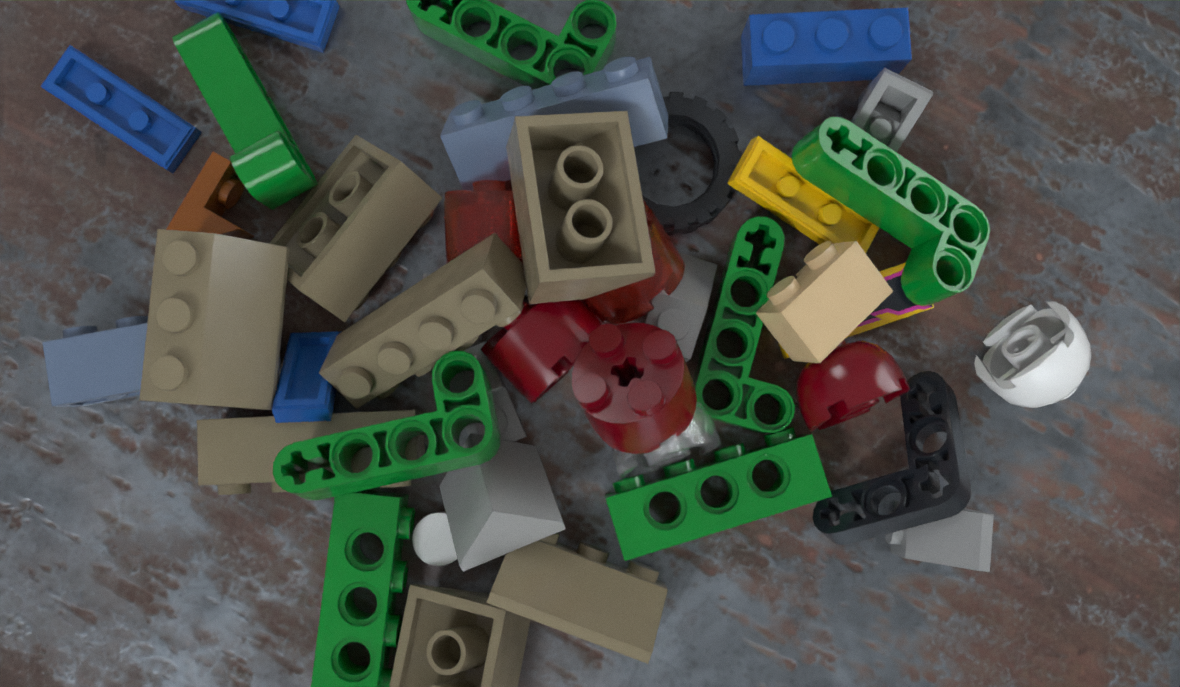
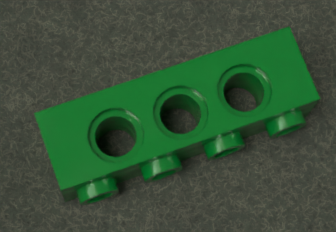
(797, 483)
(349, 568)

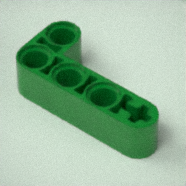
(511, 30)
(263, 146)
(903, 200)
(747, 325)
(391, 438)

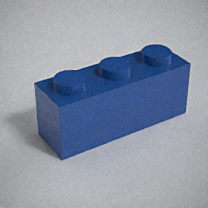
(824, 46)

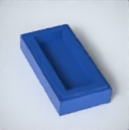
(301, 390)

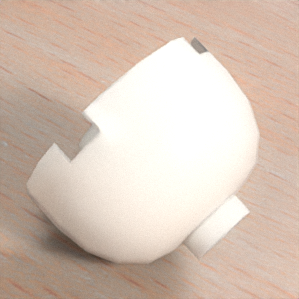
(1035, 356)

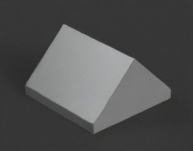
(499, 503)

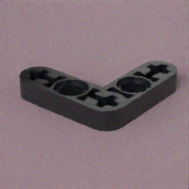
(914, 484)

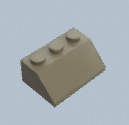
(578, 205)
(354, 226)
(214, 320)
(583, 594)
(458, 641)

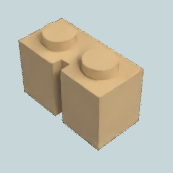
(824, 302)

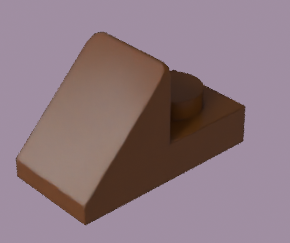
(208, 198)

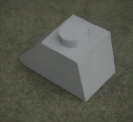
(686, 306)
(953, 541)

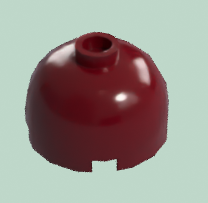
(848, 384)

